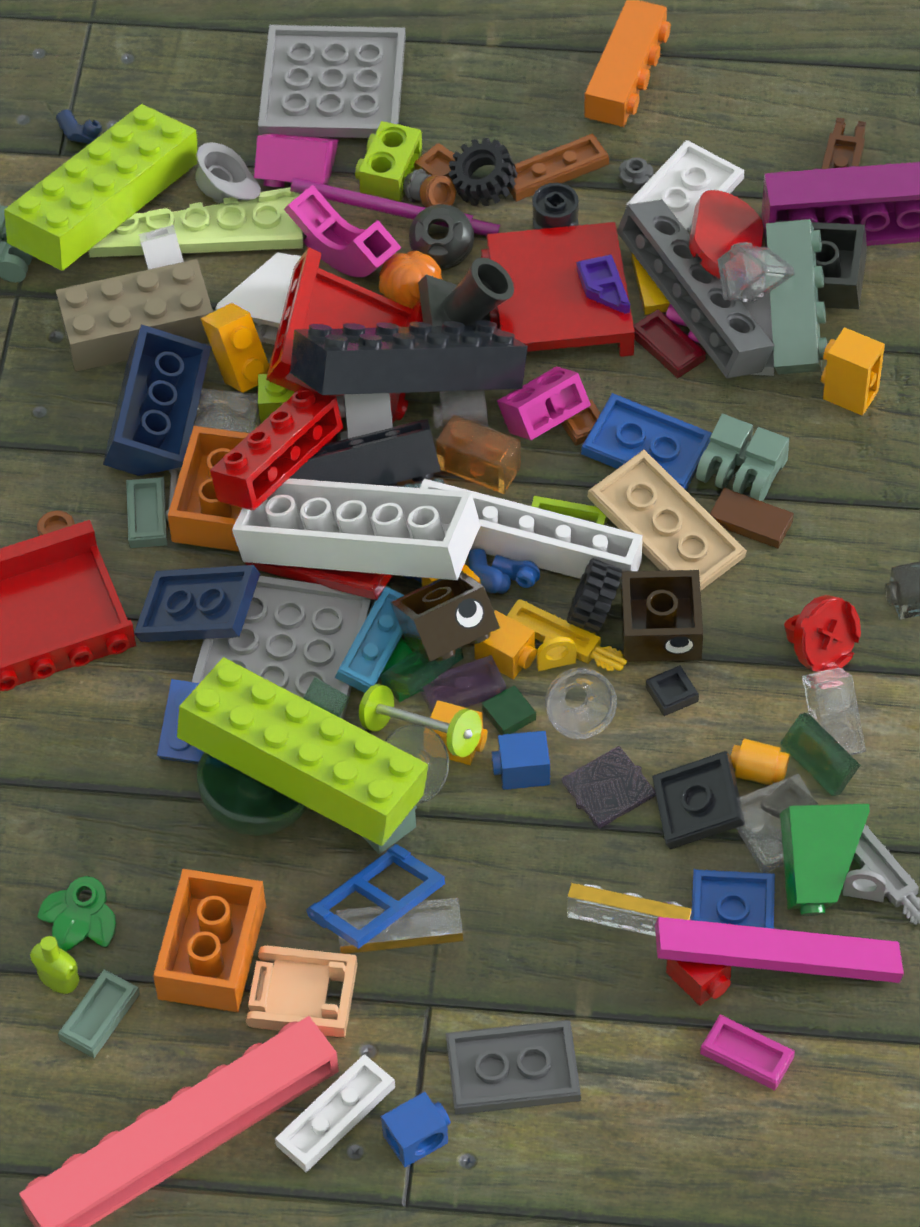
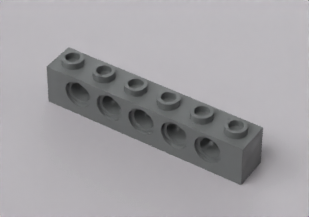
(720, 325)

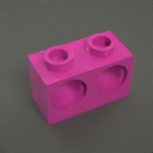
(543, 403)

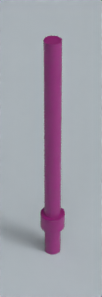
(383, 205)

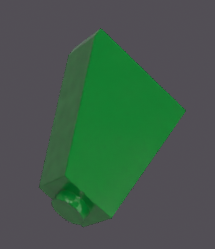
(819, 852)

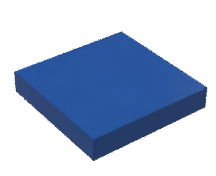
(733, 898)

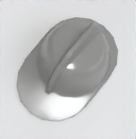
(224, 174)

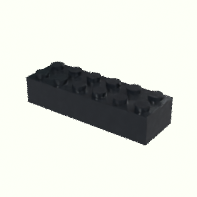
(407, 358)

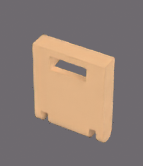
(299, 989)

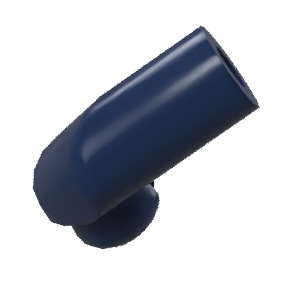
(75, 132)

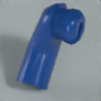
(522, 572)

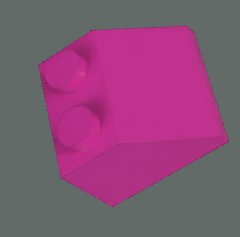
(289, 157)

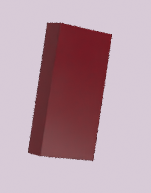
(668, 344)

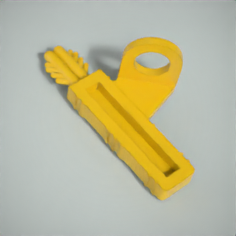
(563, 640)

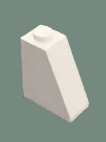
(265, 294)

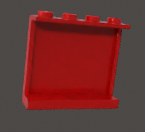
(548, 297)
(331, 301)
(57, 606)

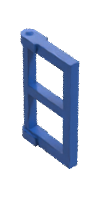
(395, 909)

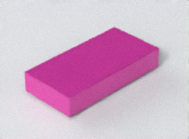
(747, 1052)

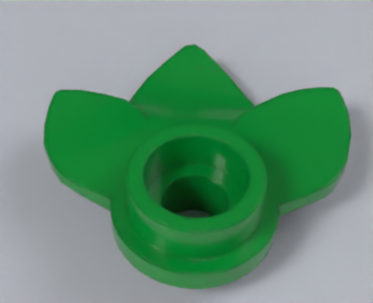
(78, 919)

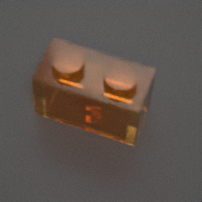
(478, 454)

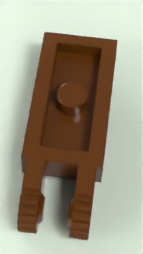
(842, 149)

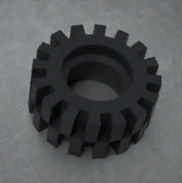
(489, 186)
(594, 595)

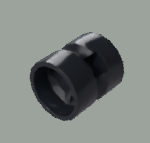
(555, 206)

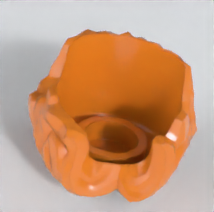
(401, 276)

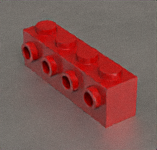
(276, 449)

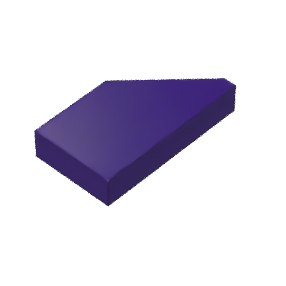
(603, 283)

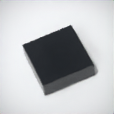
(672, 690)

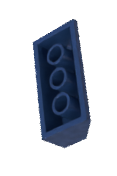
(156, 402)

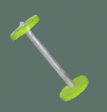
(462, 731)

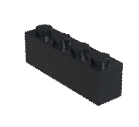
(376, 457)

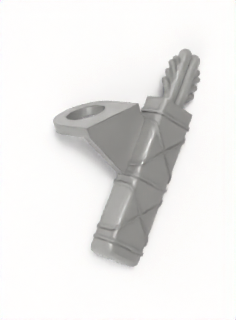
(881, 877)

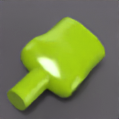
(55, 966)

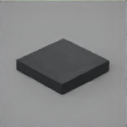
(698, 800)

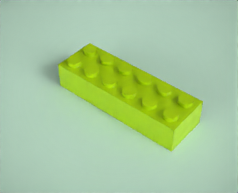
(101, 187)
(302, 751)

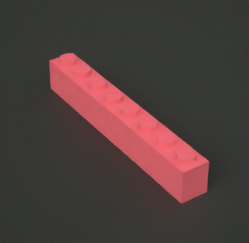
(182, 1129)

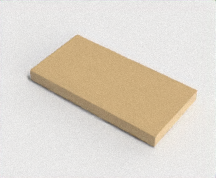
(673, 524)

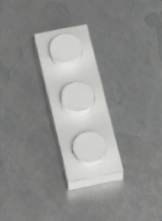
(335, 1113)

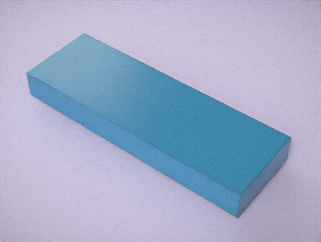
(372, 644)

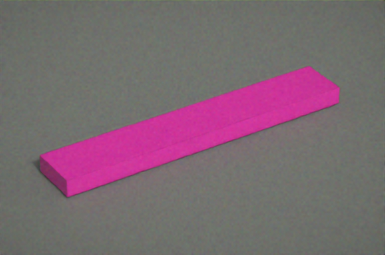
(778, 950)

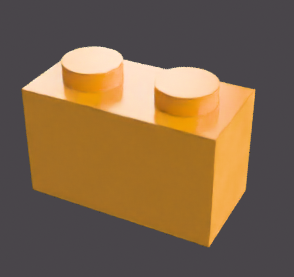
(236, 346)
(852, 370)

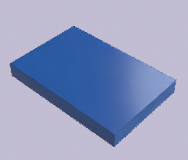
(629, 428)

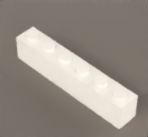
(547, 537)

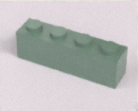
(795, 302)

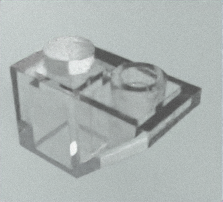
(835, 707)

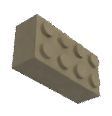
(107, 313)

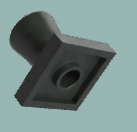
(471, 300)

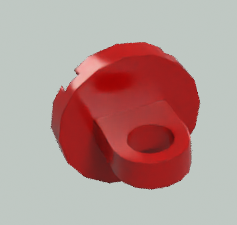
(824, 633)

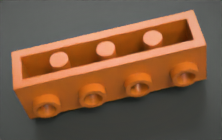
(626, 62)

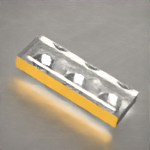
(620, 910)
(423, 925)

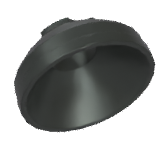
(449, 250)

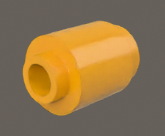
(759, 762)

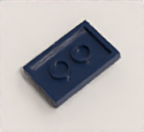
(197, 603)

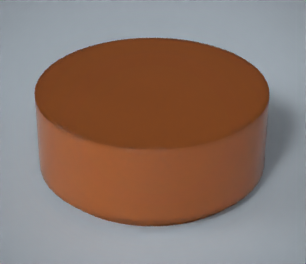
(437, 190)
(54, 521)

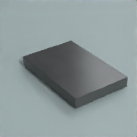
(513, 1067)

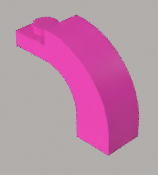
(342, 245)

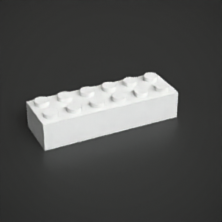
(360, 529)

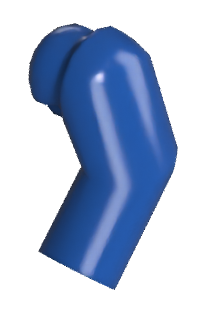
(490, 577)

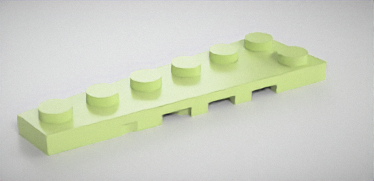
(213, 228)

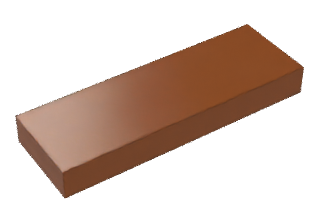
(558, 165)

